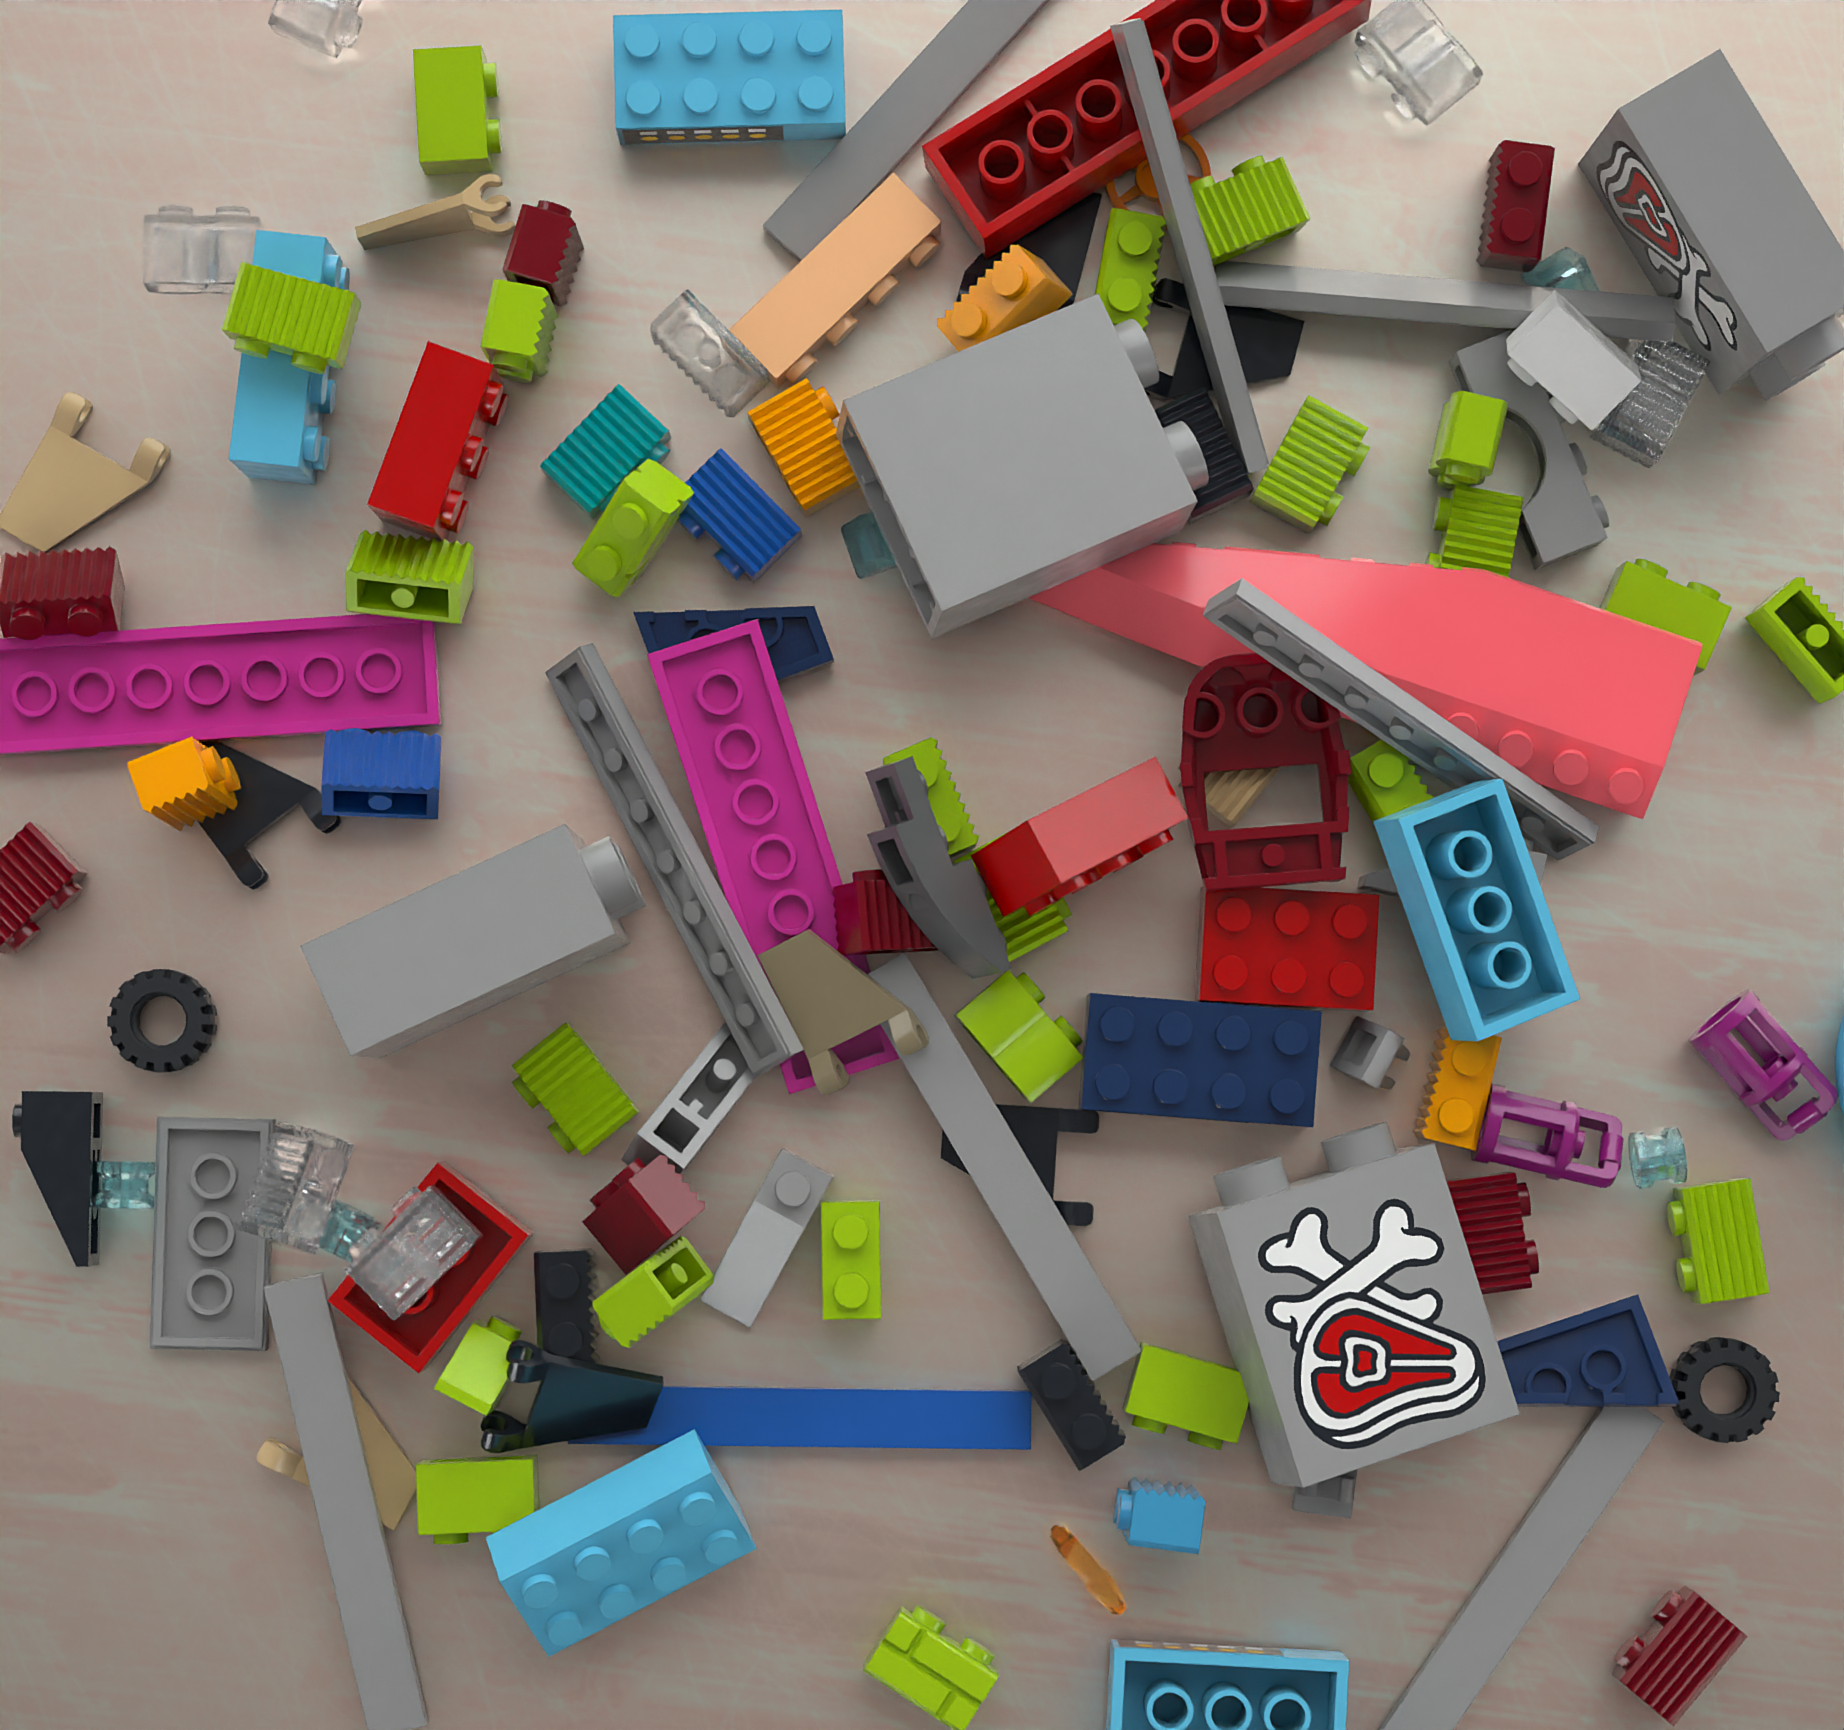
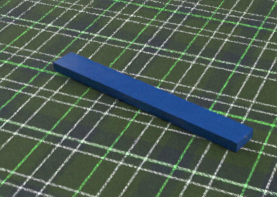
(836, 1418)

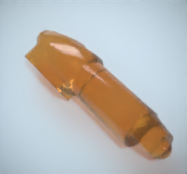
(1096, 1579)

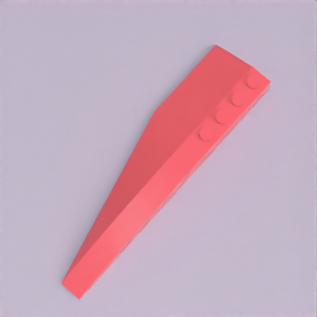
(1525, 672)

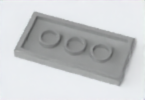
(203, 1267)

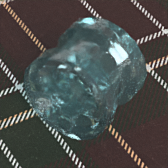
(1657, 1157)
(125, 1184)
(345, 1228)

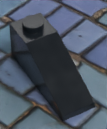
(62, 1150)

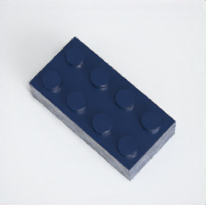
(1200, 1060)

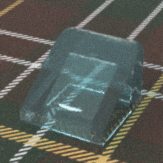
(1562, 270)
(867, 546)

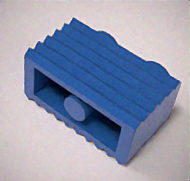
(737, 518)
(381, 774)

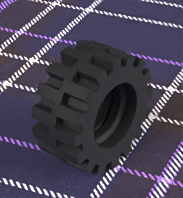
(126, 1020)
(1760, 1392)

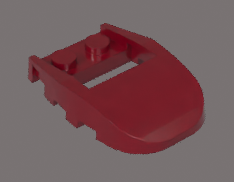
(1252, 718)

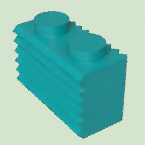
(606, 450)

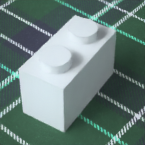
(1571, 362)

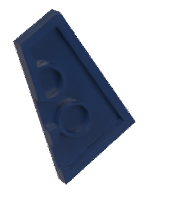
(790, 633)
(1590, 1361)

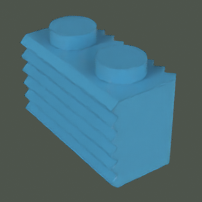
(1160, 1515)

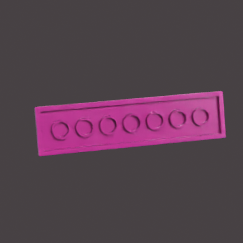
(217, 682)
(757, 806)

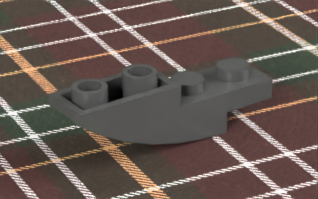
(938, 895)

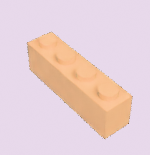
(837, 280)

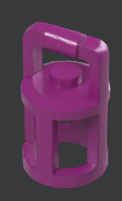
(1776, 1077)
(1561, 1141)

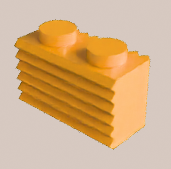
(1006, 298)
(804, 445)
(184, 783)
(1457, 1090)

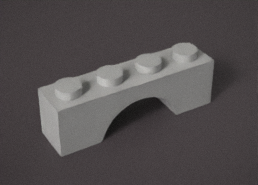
(1560, 513)

